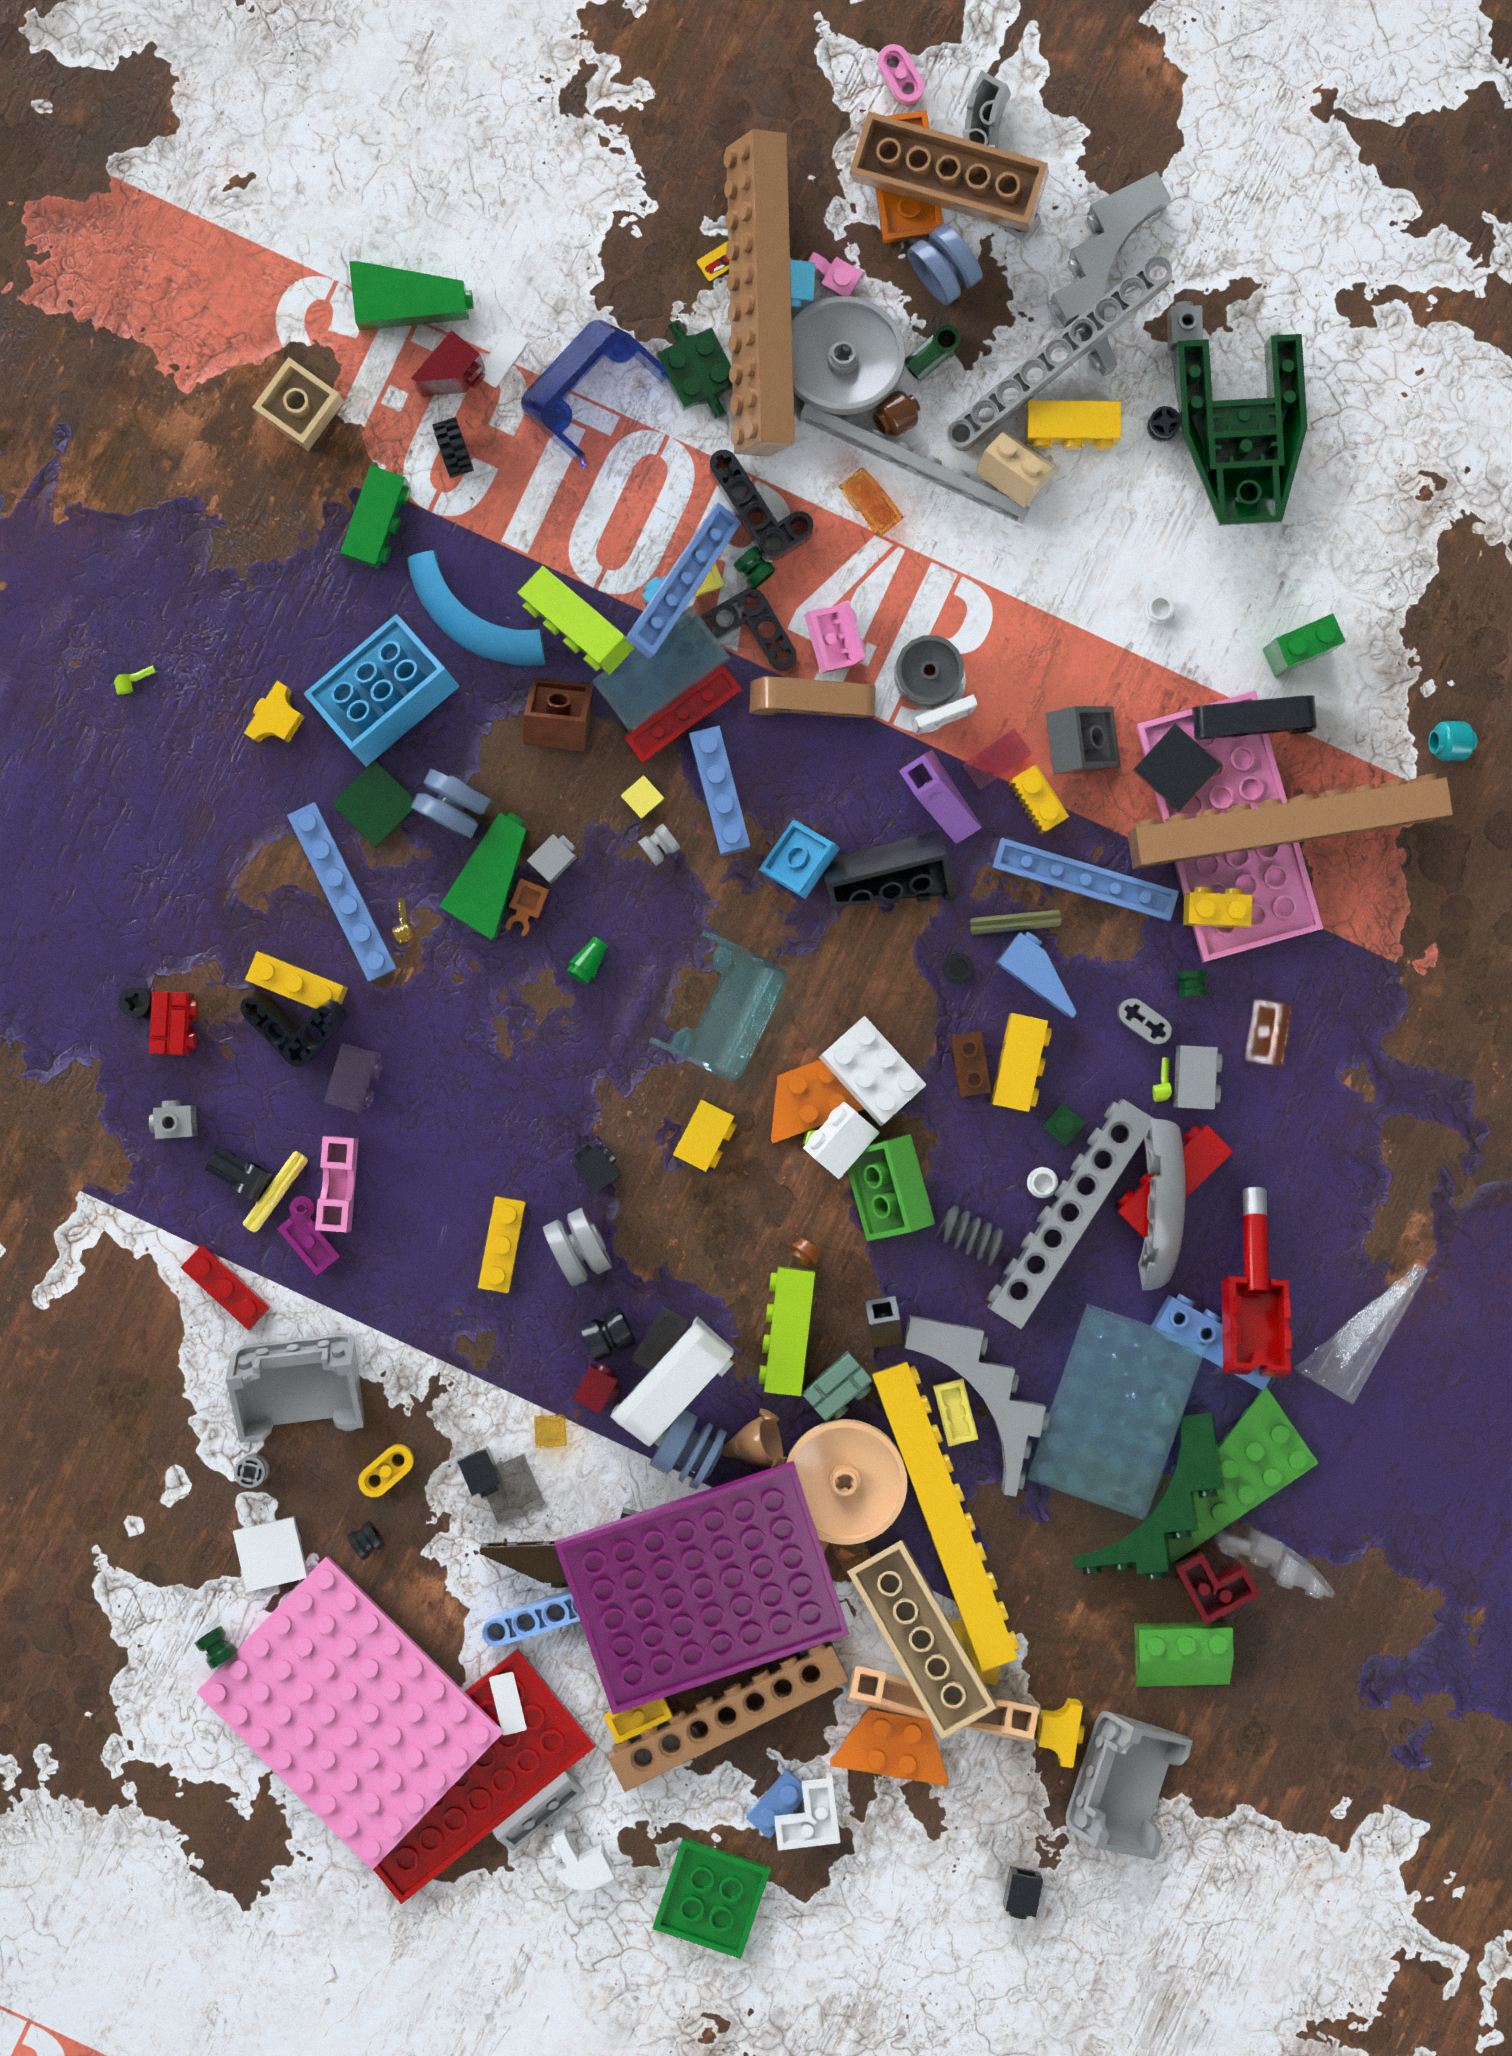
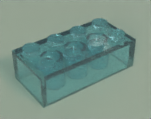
(646, 686)

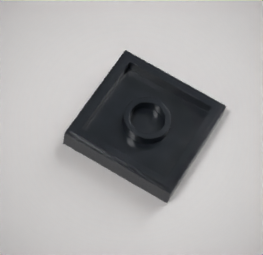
(1176, 767)

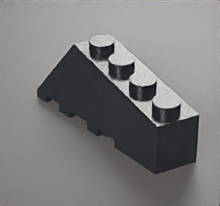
(891, 872)

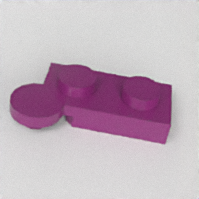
(309, 1243)

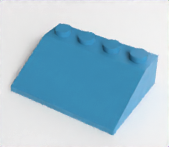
(381, 690)

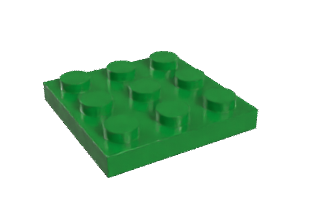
(711, 1897)

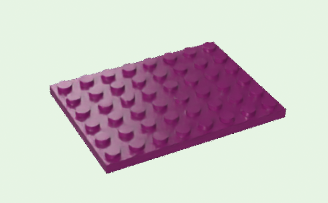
(702, 1587)

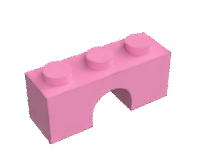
(338, 1184)

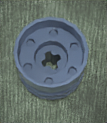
(689, 1449)

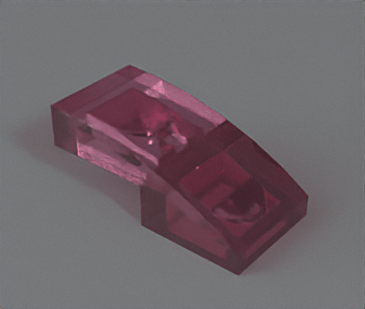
(997, 759)

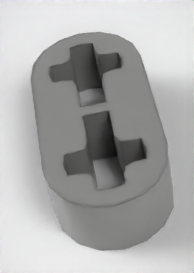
(1140, 1027)

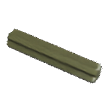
(1015, 922)

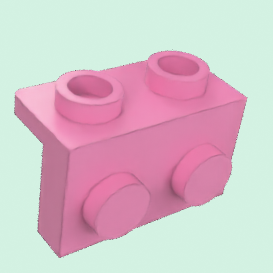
(835, 637)

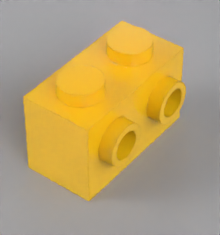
(1217, 909)

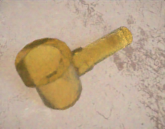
(402, 932)

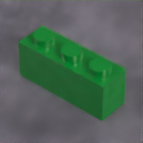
(375, 518)

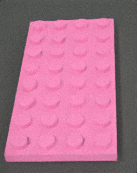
(1274, 875)

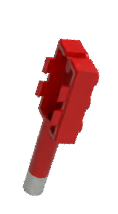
(1253, 1307)

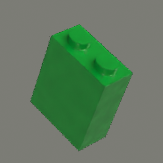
(1304, 645)

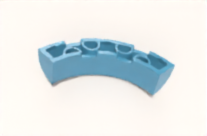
(466, 628)

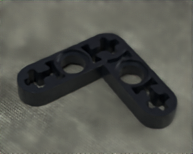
(754, 619)
(292, 1035)

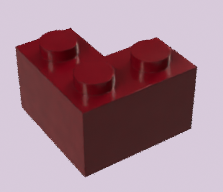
(1212, 1593)

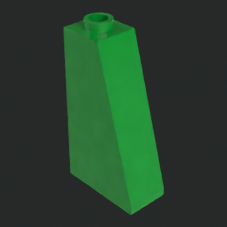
(405, 298)
(488, 877)

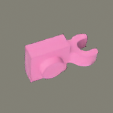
(839, 276)

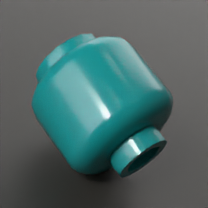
(1452, 741)

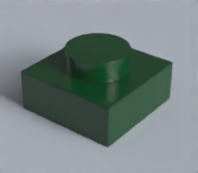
(1063, 1124)

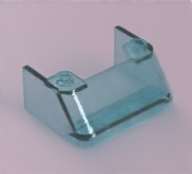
(734, 1014)

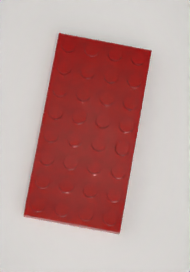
(495, 1785)

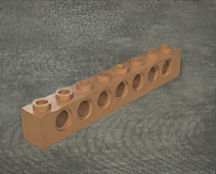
(634, 1772)

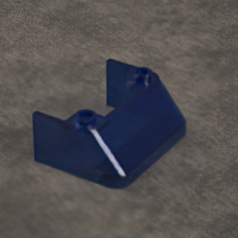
(545, 398)

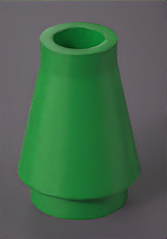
(587, 961)

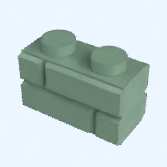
(837, 1387)

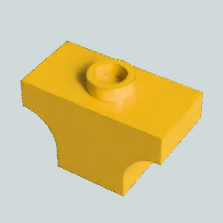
(274, 716)
(1062, 1731)

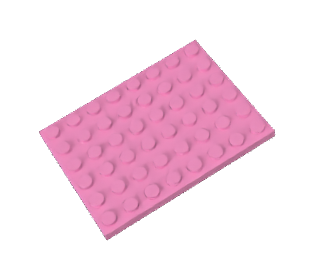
(350, 1712)

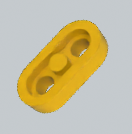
(386, 1469)

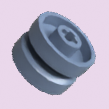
(944, 264)
(452, 801)

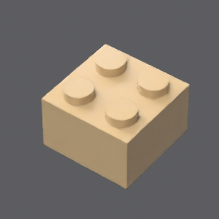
(298, 404)

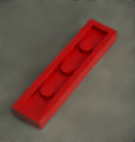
(683, 714)

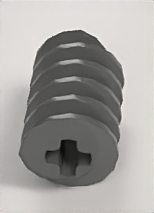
(971, 1234)

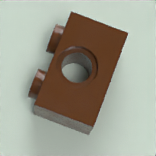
(969, 1064)

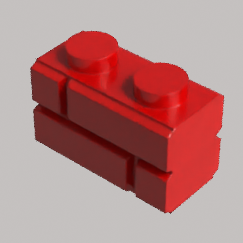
(172, 1023)

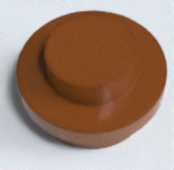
(805, 1252)

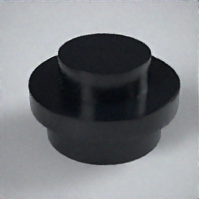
(958, 968)

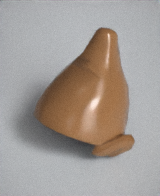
(758, 1442)

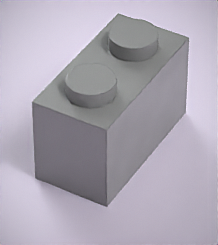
(1196, 1077)

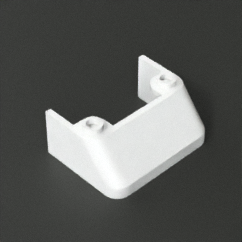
(673, 1383)

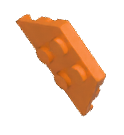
(806, 1099)
(892, 1747)

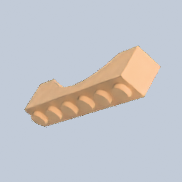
(897, 1695)

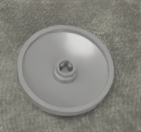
(845, 355)

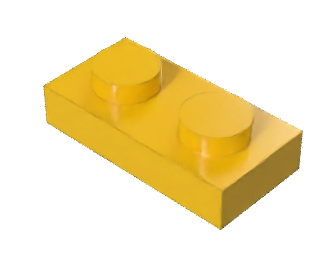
(638, 1719)

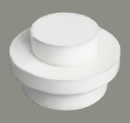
(1159, 608)
(1042, 1182)

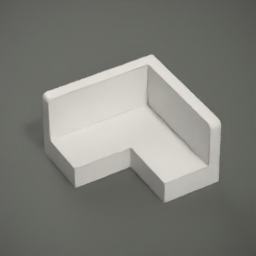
(818, 1822)

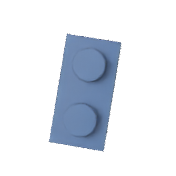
(779, 1800)

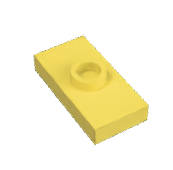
(955, 1412)

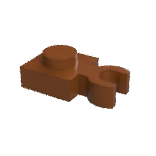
(528, 902)

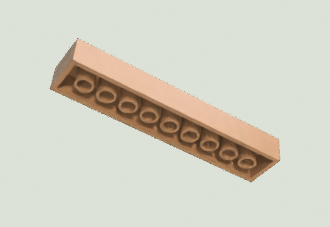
(759, 293)
(1291, 822)

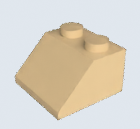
(1015, 468)

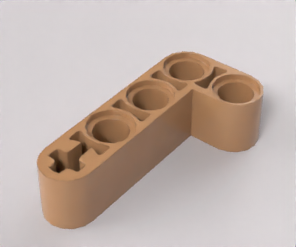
(811, 697)

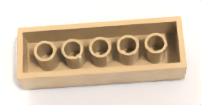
(922, 1639)

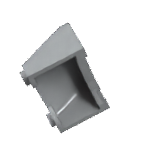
(295, 1384)
(1122, 1784)

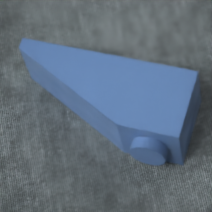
(1033, 968)

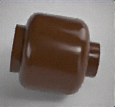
(897, 414)

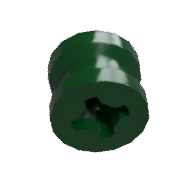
(1192, 983)

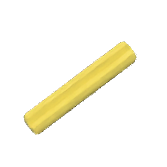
(275, 1191)

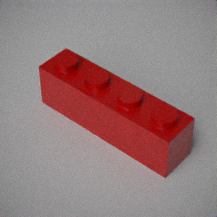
(1202, 1155)

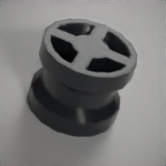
(1168, 419)
(141, 1004)
(365, 1540)

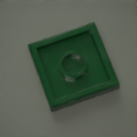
(375, 803)

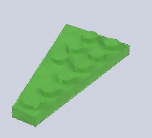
(1256, 1462)

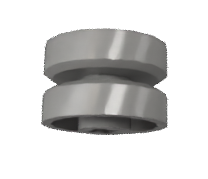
(581, 1245)

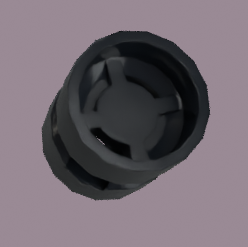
(607, 1334)

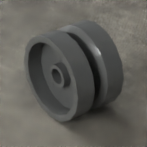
(928, 690)

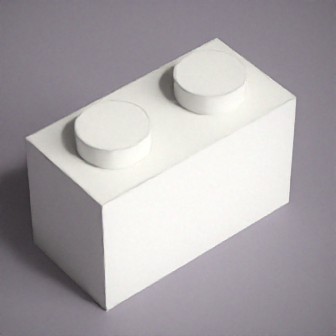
(841, 1140)

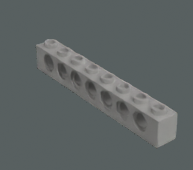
(1019, 1310)

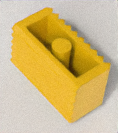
(1038, 799)

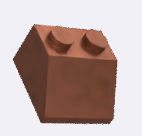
(557, 714)

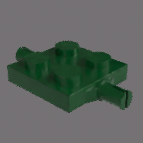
(696, 369)

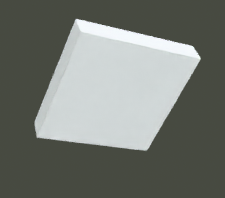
(944, 715)
(270, 1554)

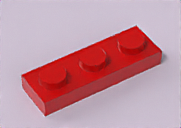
(225, 1287)

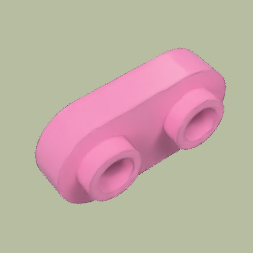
(901, 76)

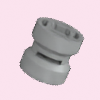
(666, 843)
(257, 1467)

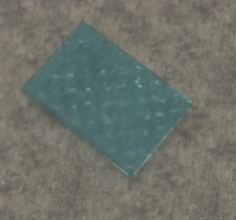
(1116, 1411)

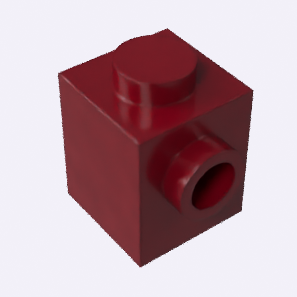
(597, 1387)

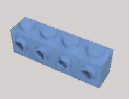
(1181, 1319)

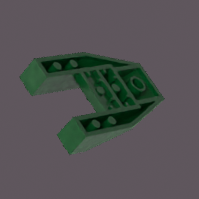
(1244, 446)

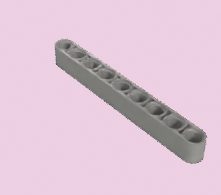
(1067, 340)

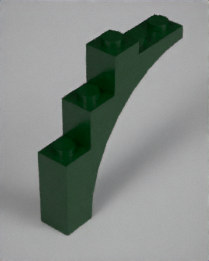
(1148, 1545)

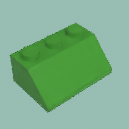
(890, 1189)
(1183, 1653)

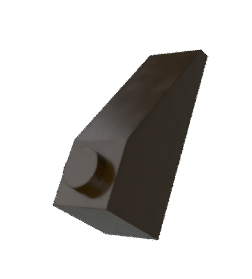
(530, 1558)

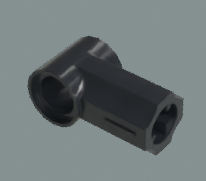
(244, 1176)

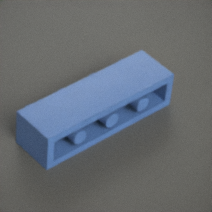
(719, 790)

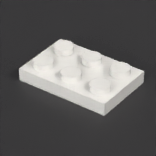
(872, 1071)

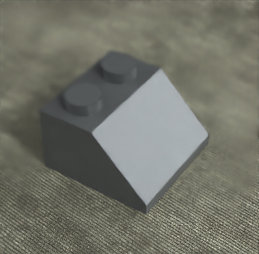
(1082, 739)

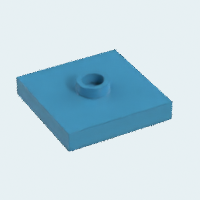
(799, 859)

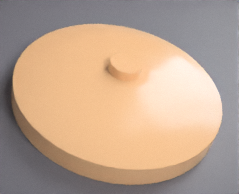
(850, 1480)

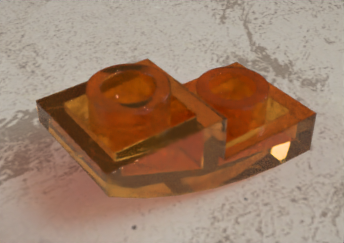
(872, 501)

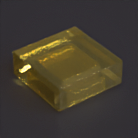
(550, 1430)

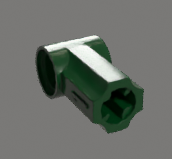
(931, 353)

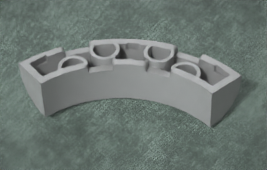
(983, 123)
(1165, 1203)

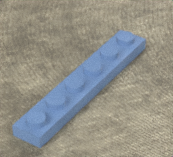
(683, 580)
(1085, 879)
(342, 891)

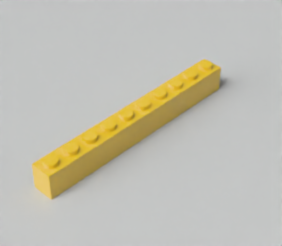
(944, 1516)

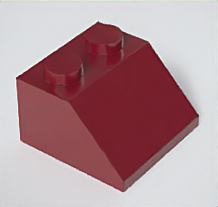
(450, 368)

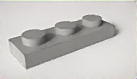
(538, 1811)

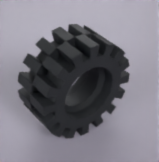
(452, 447)

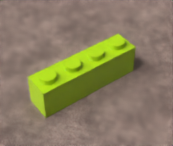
(576, 620)
(788, 1331)

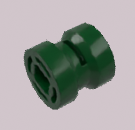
(750, 562)
(217, 1649)

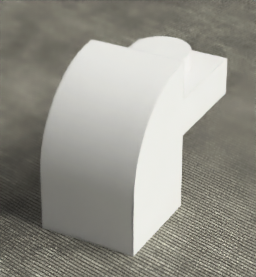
(584, 1869)

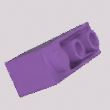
(940, 796)

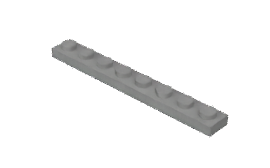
(903, 456)

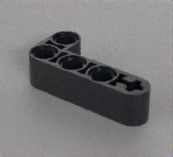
(754, 503)
(1255, 717)

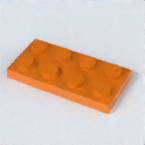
(902, 216)

